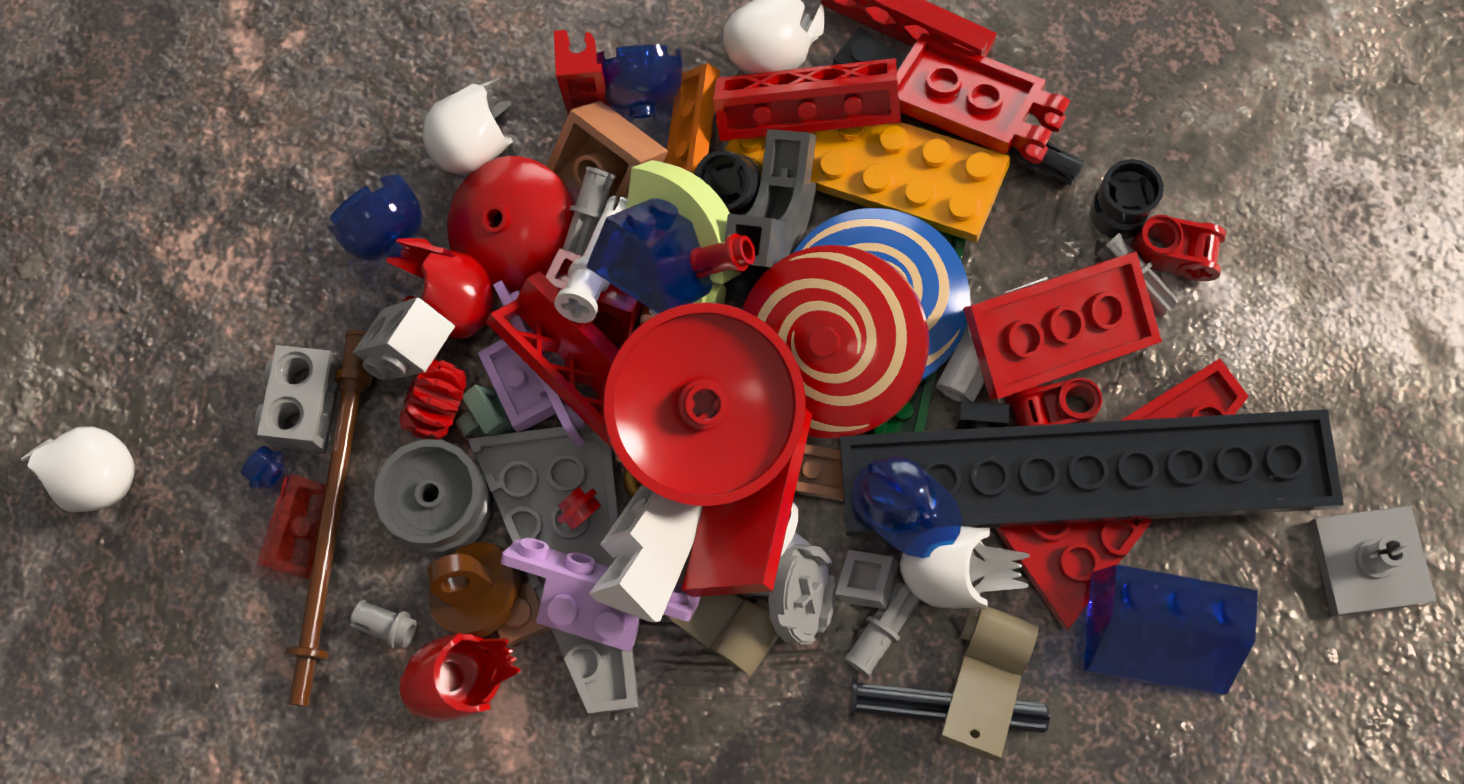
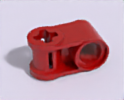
(1188, 248)
(1048, 403)

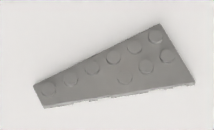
(528, 480)

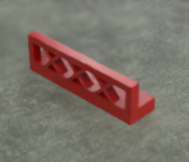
(910, 18)
(807, 99)
(581, 346)

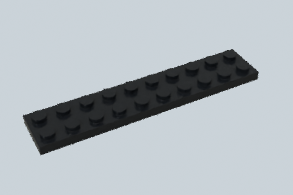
(1116, 468)

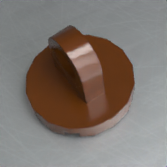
(472, 590)

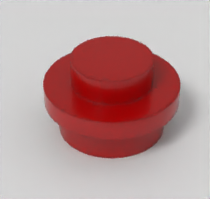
(578, 507)

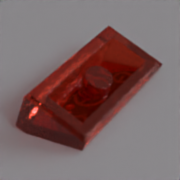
(293, 528)

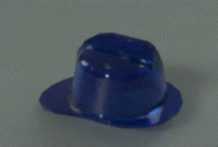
(906, 506)

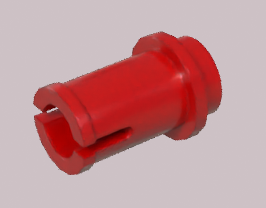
(733, 253)

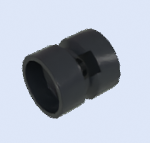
(732, 177)
(1126, 198)

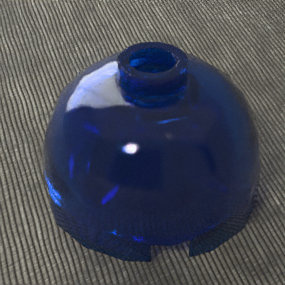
(642, 78)
(373, 221)

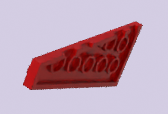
(1068, 553)

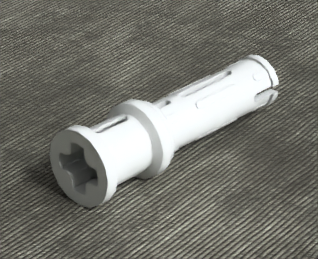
(584, 287)

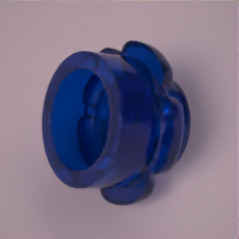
(264, 468)

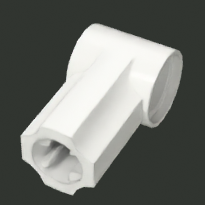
(962, 375)

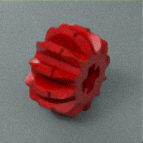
(433, 400)

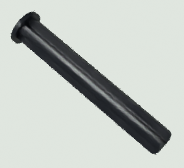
(933, 706)

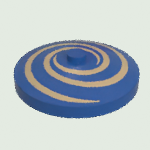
(920, 257)

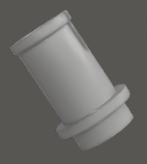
(384, 624)

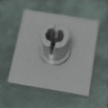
(1372, 561)

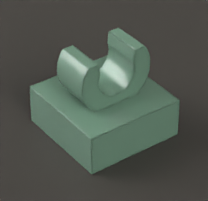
(485, 414)

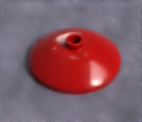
(532, 225)

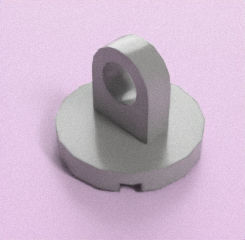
(801, 594)

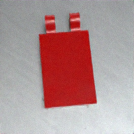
(978, 98)

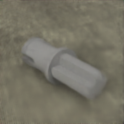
(588, 209)
(1160, 295)
(882, 630)

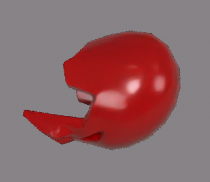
(452, 284)
(455, 676)

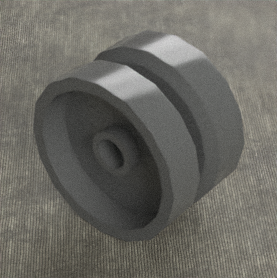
(436, 472)

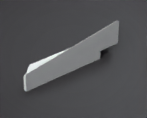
(650, 550)

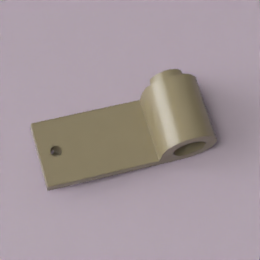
(731, 628)
(988, 681)

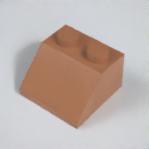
(605, 141)

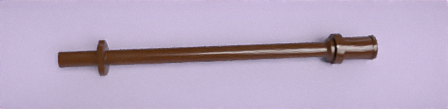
(352, 381)

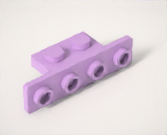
(520, 389)
(567, 600)

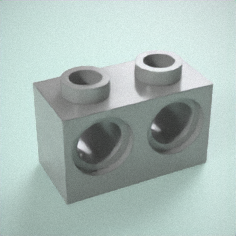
(403, 340)
(313, 398)

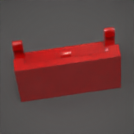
(578, 74)

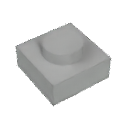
(867, 579)

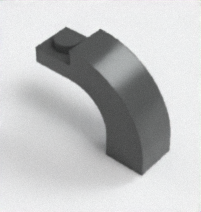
(783, 198)

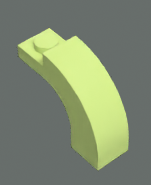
(694, 201)

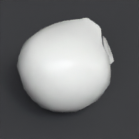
(770, 36)
(463, 130)
(83, 469)
(951, 570)

